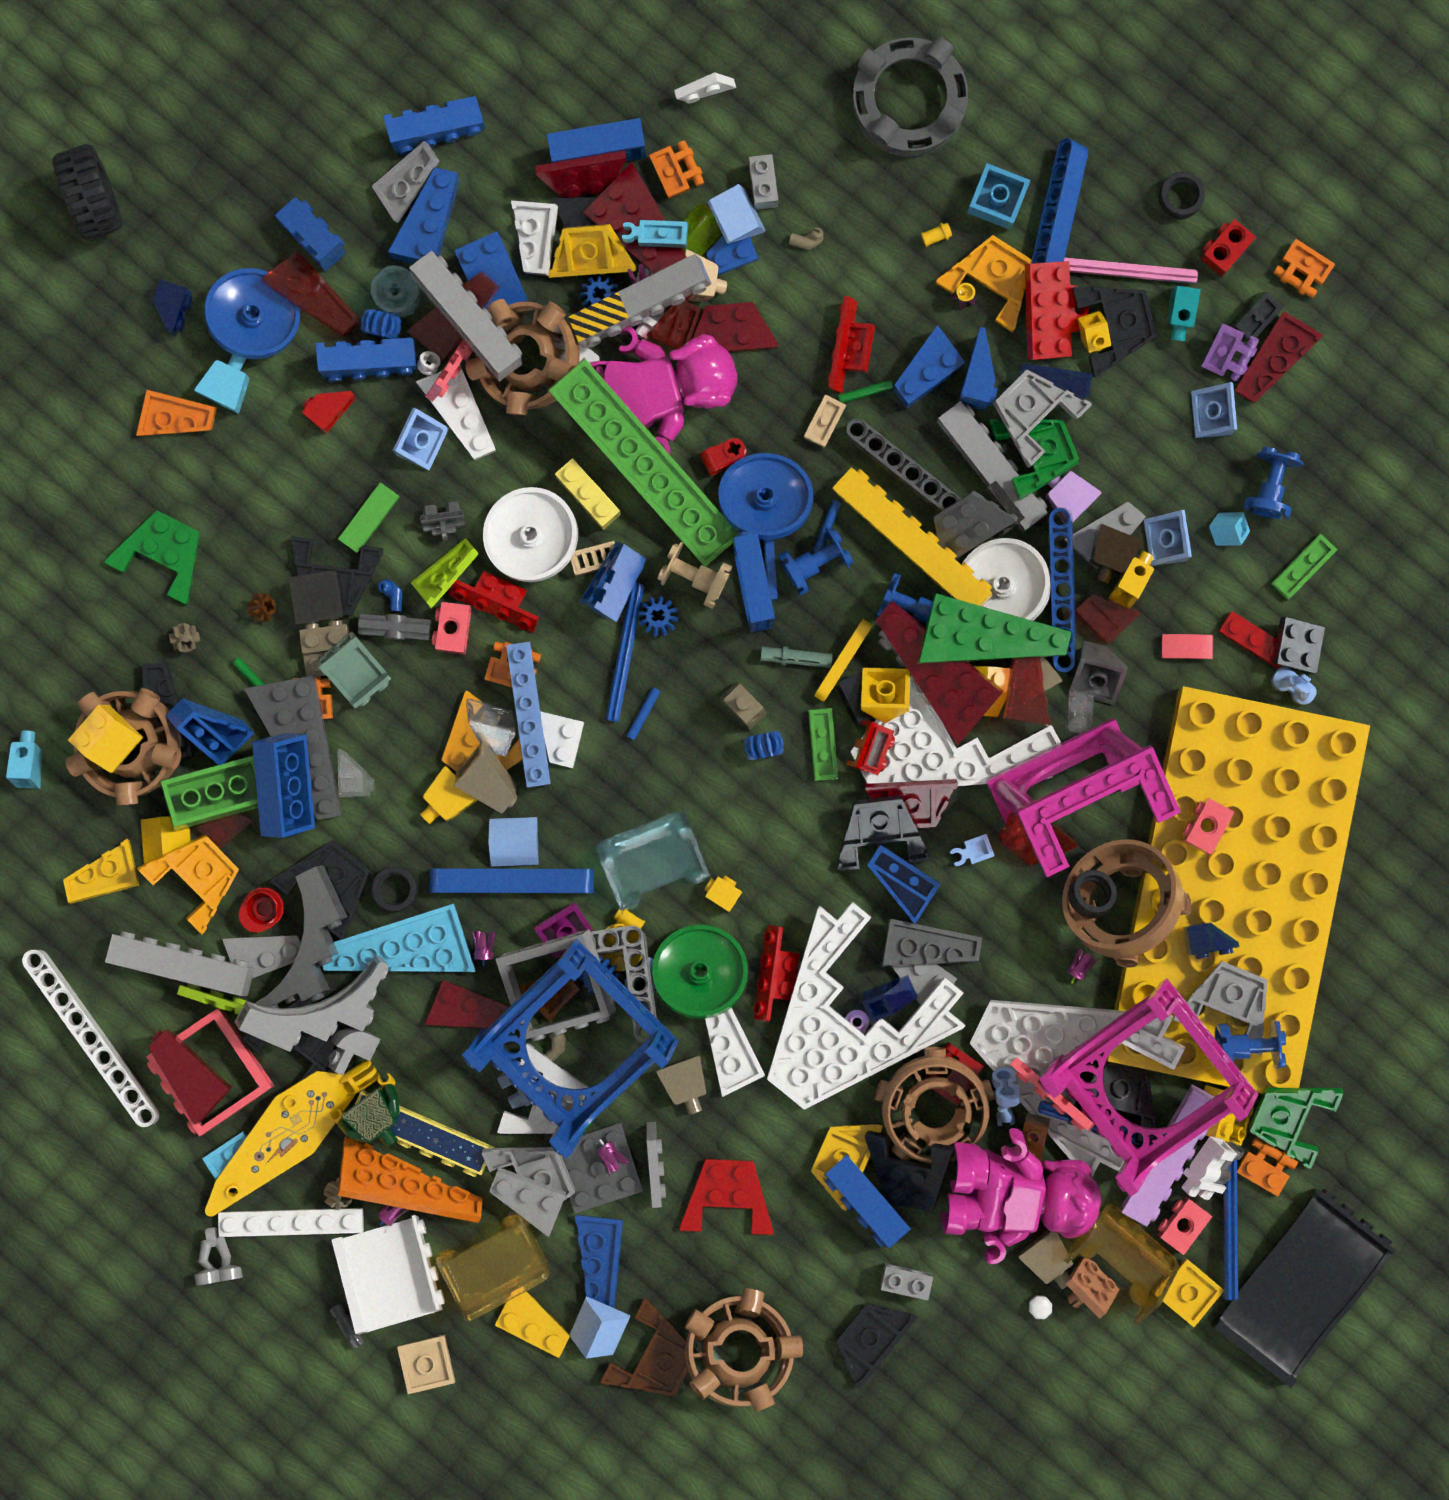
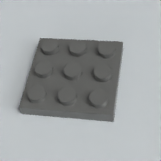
(589, 1173)

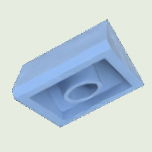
(736, 214)
(1214, 411)
(420, 439)
(1168, 538)
(513, 841)
(598, 1328)

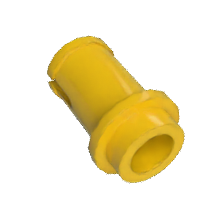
(936, 234)
(628, 919)

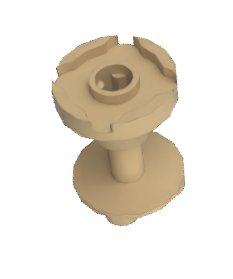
(702, 578)

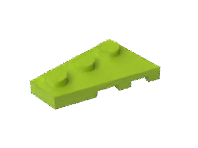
(443, 573)
(214, 997)

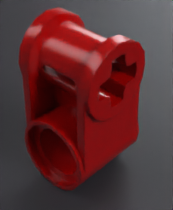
(718, 457)

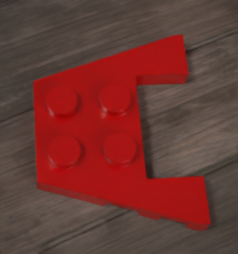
(728, 1185)

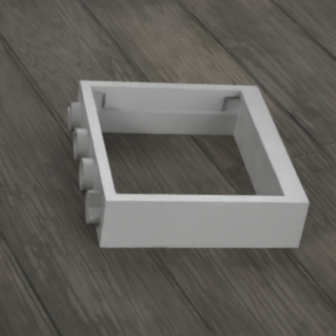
(513, 992)

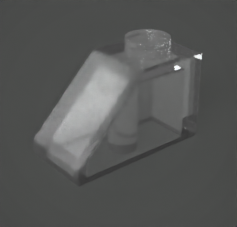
(352, 777)

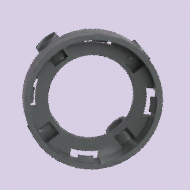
(883, 130)

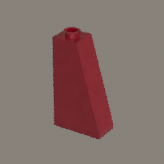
(190, 1077)

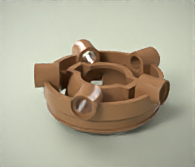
(546, 324)
(160, 750)
(932, 1062)
(781, 1349)

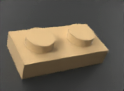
(824, 421)

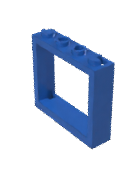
(753, 581)

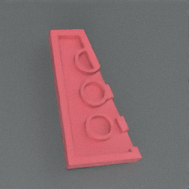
(450, 371)
(1060, 1103)

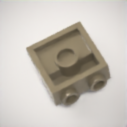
(318, 641)

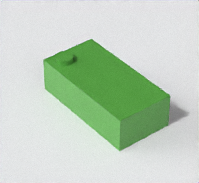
(211, 793)

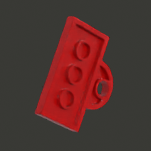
(1050, 310)

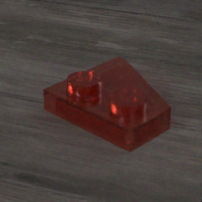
(1105, 617)

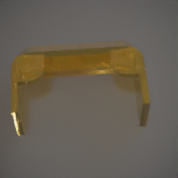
(1131, 1254)

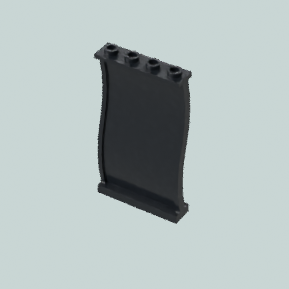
(1304, 1286)

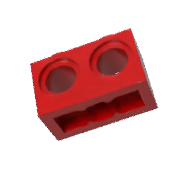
(1230, 250)

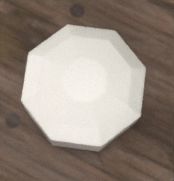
(1040, 1307)

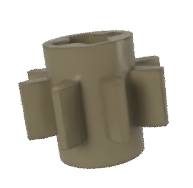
(184, 637)
(333, 1199)

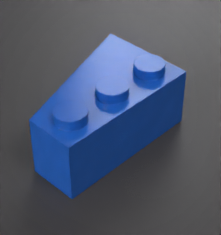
(928, 369)
(904, 881)

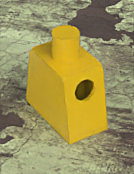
(1133, 580)
(445, 798)

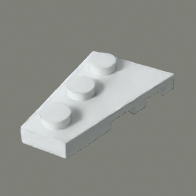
(536, 234)

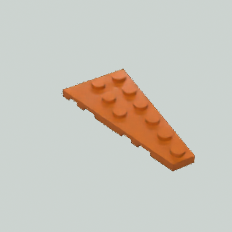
(396, 1183)

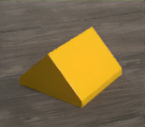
(885, 692)
(160, 837)

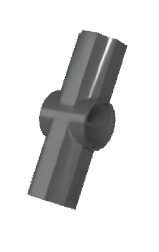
(394, 627)

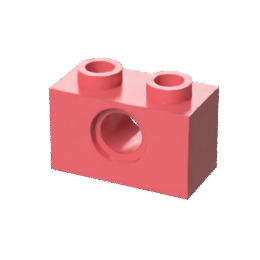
(457, 641)
(1219, 818)
(1196, 1218)

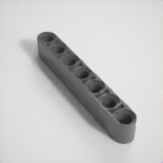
(898, 471)

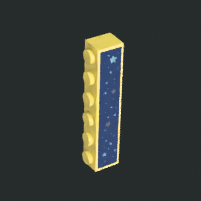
(438, 1140)

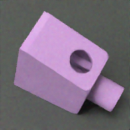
(1071, 493)

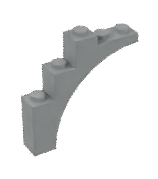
(320, 1019)

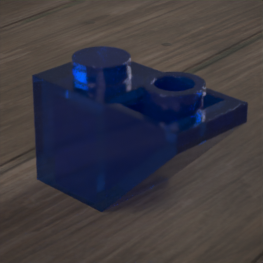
(171, 304)
(1207, 938)
(889, 998)

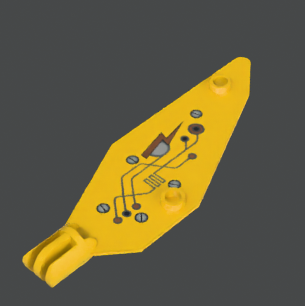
(288, 1132)

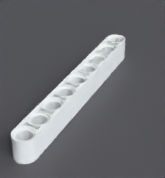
(80, 1032)

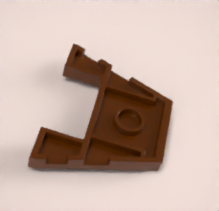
(661, 1364)

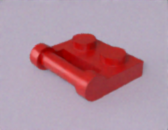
(956, 1076)

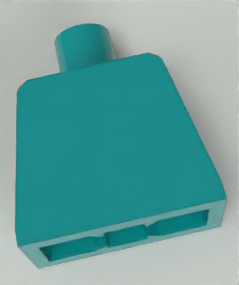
(1184, 300)

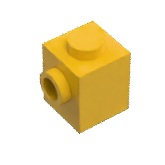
(1094, 332)
(723, 892)

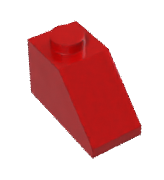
(327, 408)

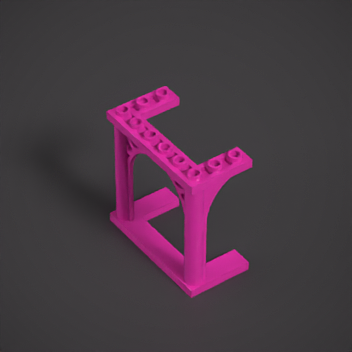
(1126, 768)
(1139, 1162)

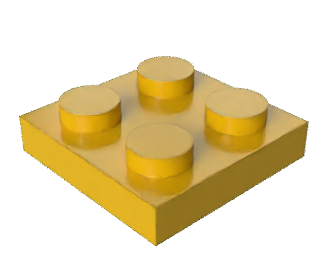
(1192, 1293)

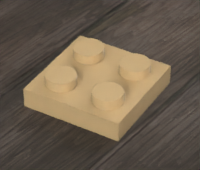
(426, 1364)

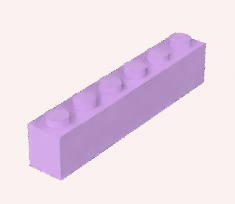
(1156, 1187)

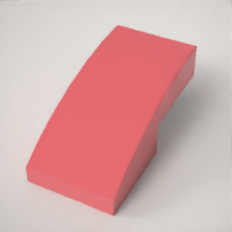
(1187, 646)

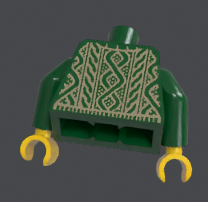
(372, 1115)

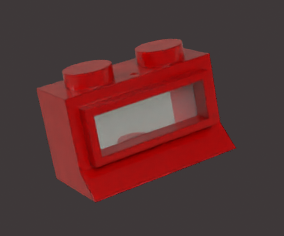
(873, 748)

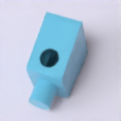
(225, 384)
(25, 762)

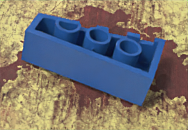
(434, 125)
(428, 219)
(366, 359)
(866, 1201)

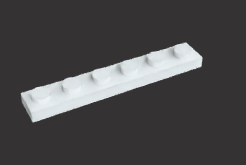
(290, 1222)

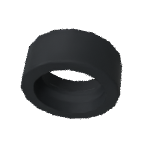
(1194, 182)
(381, 876)
(1100, 879)

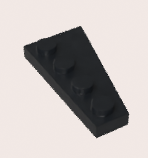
(159, 680)

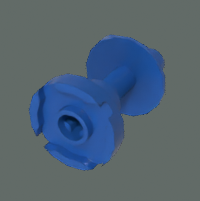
(1271, 492)
(807, 564)
(919, 609)
(1241, 1046)

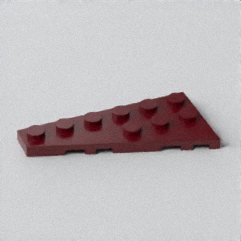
(630, 201)
(953, 688)

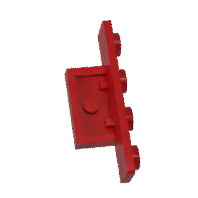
(851, 347)
(496, 598)
(777, 973)

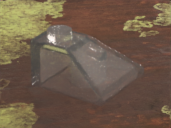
(491, 725)

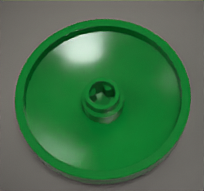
(700, 971)

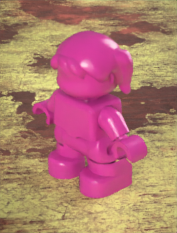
(656, 390)
(1016, 1196)

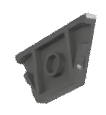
(970, 523)

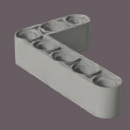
(632, 973)

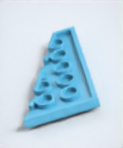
(414, 944)

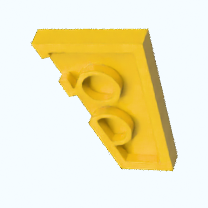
(104, 876)
(531, 1323)

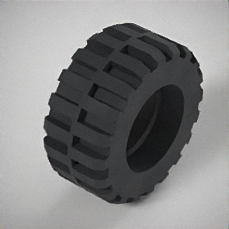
(87, 192)

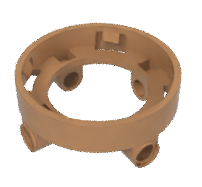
(1131, 859)

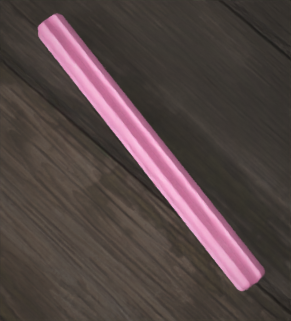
(1132, 271)

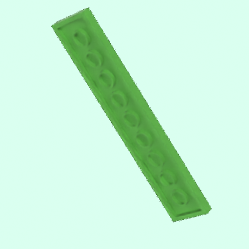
(643, 461)

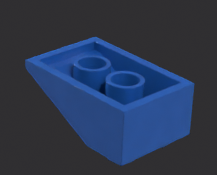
(491, 257)
(979, 381)

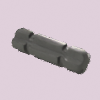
(346, 1326)

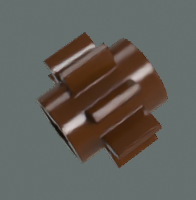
(261, 607)

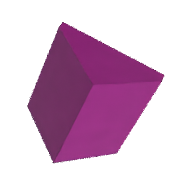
(561, 924)

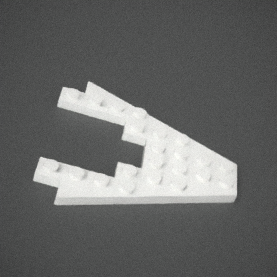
(927, 752)
(1044, 1032)
(824, 1051)

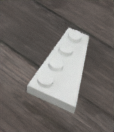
(461, 414)
(732, 1053)

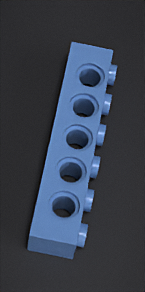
(528, 714)

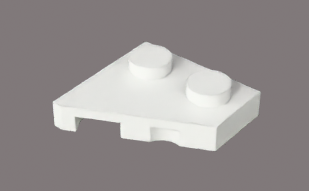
(561, 738)

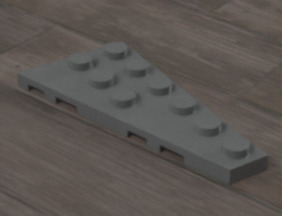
(296, 709)

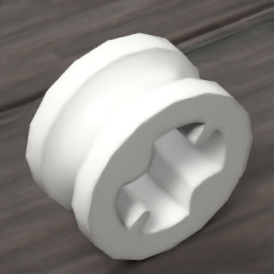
(425, 368)

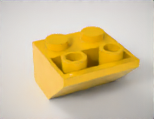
(1229, 1127)

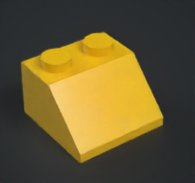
(105, 738)

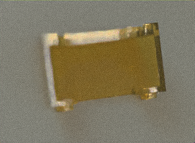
(494, 1268)

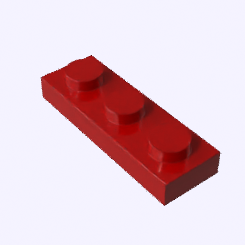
(1249, 637)

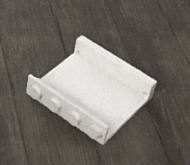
(388, 1275)

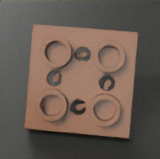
(1091, 1287)

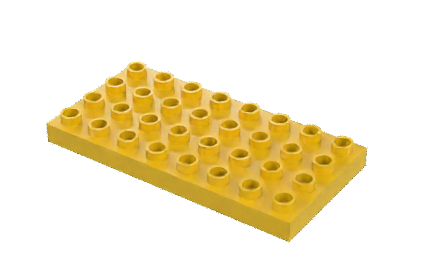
(1269, 877)

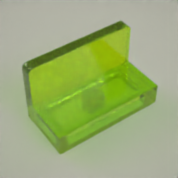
(701, 229)

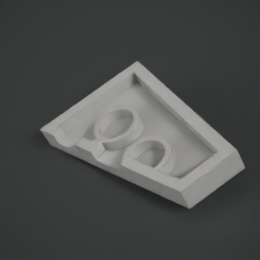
(405, 180)
(1124, 518)
(263, 953)
(924, 978)
(656, 1168)
(528, 1198)

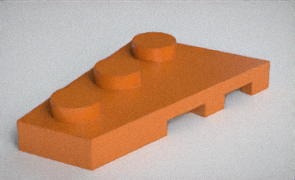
(173, 415)

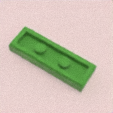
(369, 517)
(1303, 567)
(823, 744)

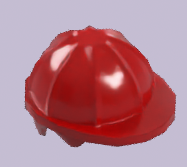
(261, 910)

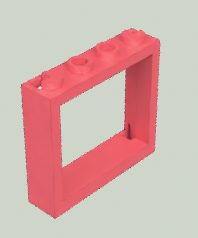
(243, 1052)

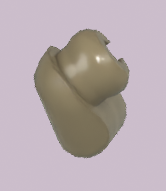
(557, 1046)

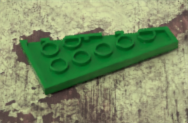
(976, 633)

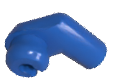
(393, 592)

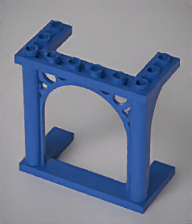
(570, 1123)

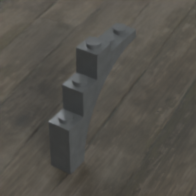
(317, 948)

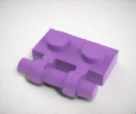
(1223, 348)

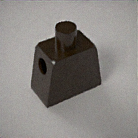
(1112, 552)

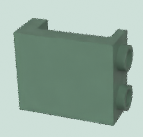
(353, 670)

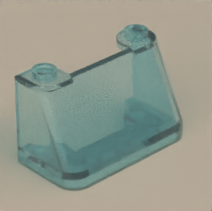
(651, 858)

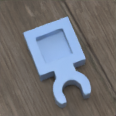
(976, 850)

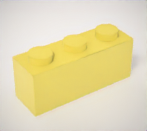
(587, 494)

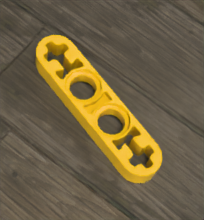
(843, 660)

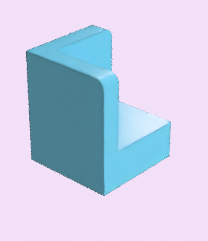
(1229, 528)

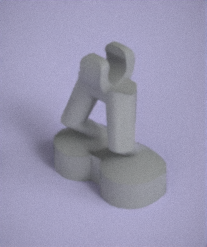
(211, 1274)

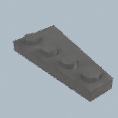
(924, 945)

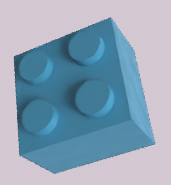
(998, 196)

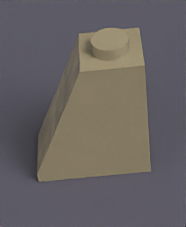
(486, 779)

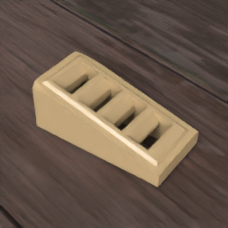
(583, 553)

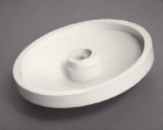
(530, 534)
(1016, 575)

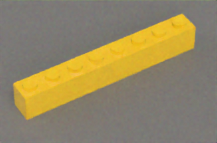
(910, 539)

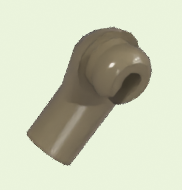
(809, 241)

